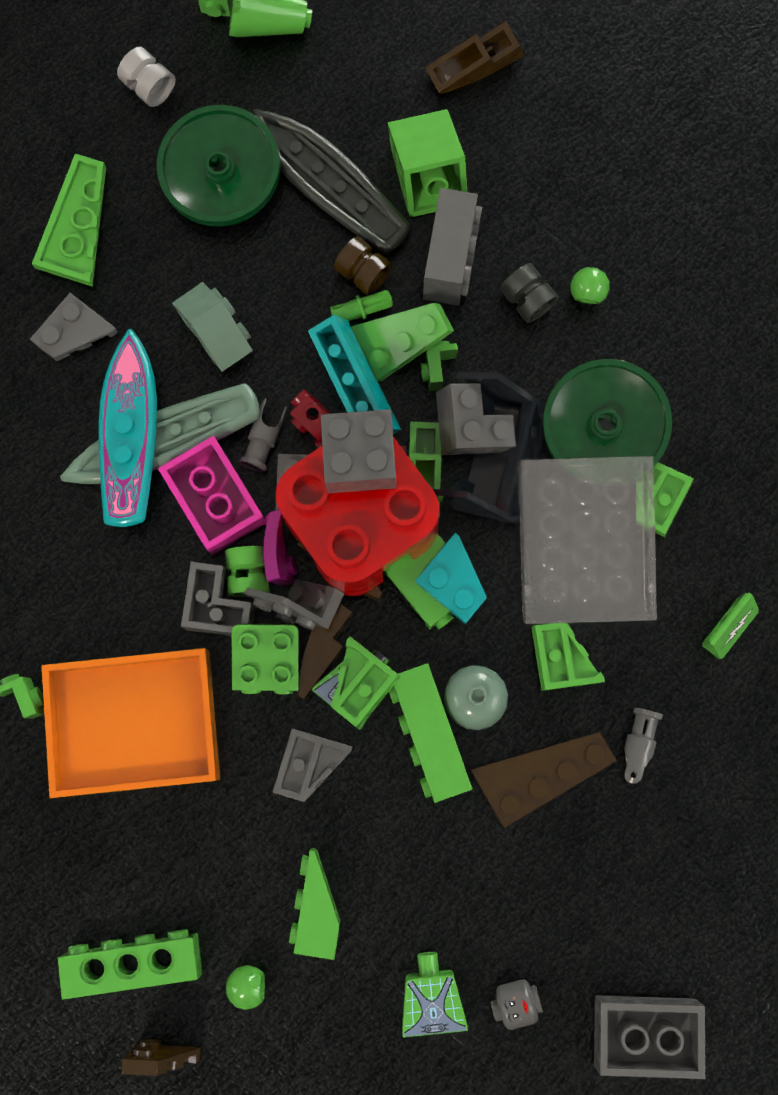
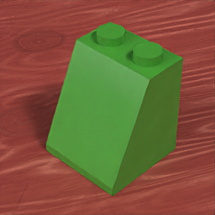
(427, 159)

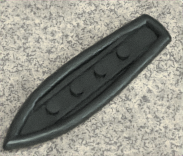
(335, 183)

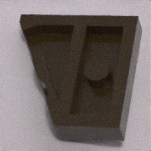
(156, 1059)

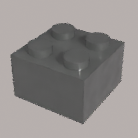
(358, 451)

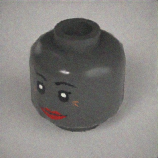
(516, 1004)

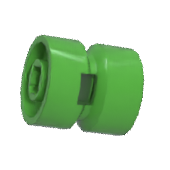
(244, 560)

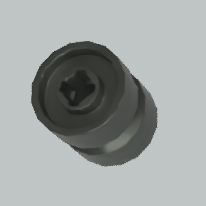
(529, 293)

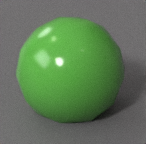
(590, 286)
(246, 987)

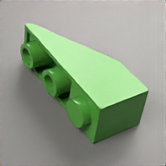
(318, 920)

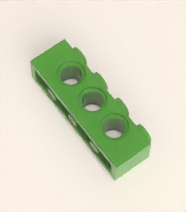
(80, 981)

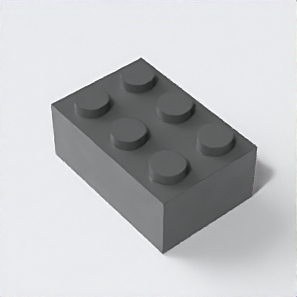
(452, 247)
(649, 1037)

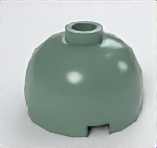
(475, 697)

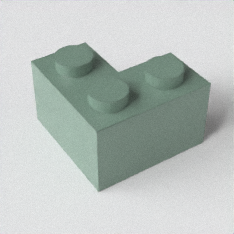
(212, 323)

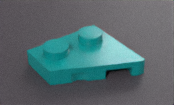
(453, 580)

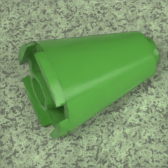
(269, 17)

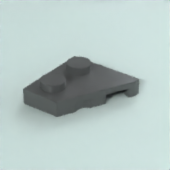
(70, 329)

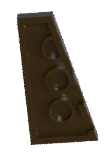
(535, 778)

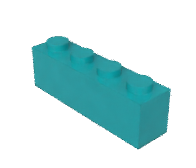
(349, 367)

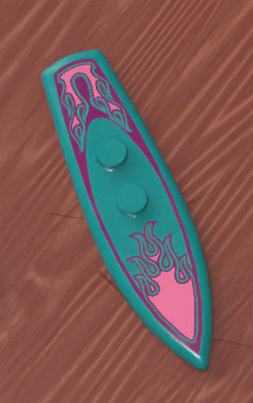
(127, 433)

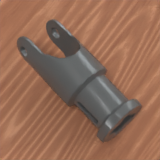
(261, 439)
(640, 747)

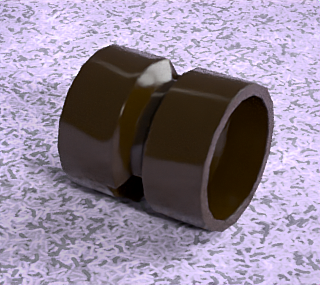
(359, 263)

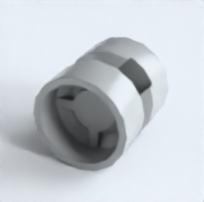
(149, 80)

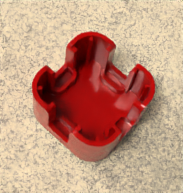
(358, 531)

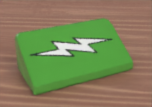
(731, 625)

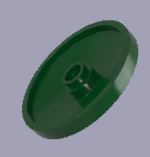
(218, 165)
(607, 412)

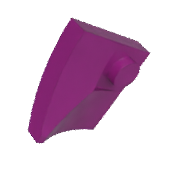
(278, 564)

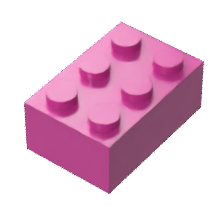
(212, 495)

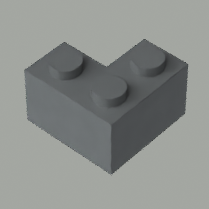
(466, 428)
(205, 604)

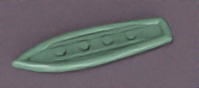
(181, 429)

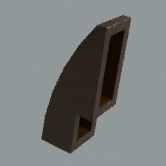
(475, 59)
(322, 651)

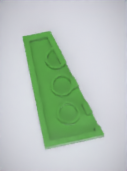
(73, 228)

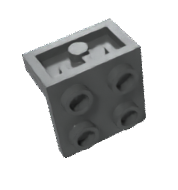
(305, 604)

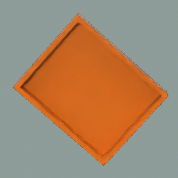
(130, 723)

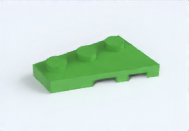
(401, 337)

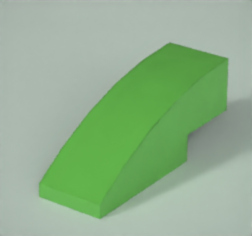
(426, 451)

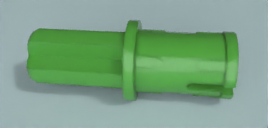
(363, 306)

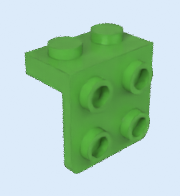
(265, 658)

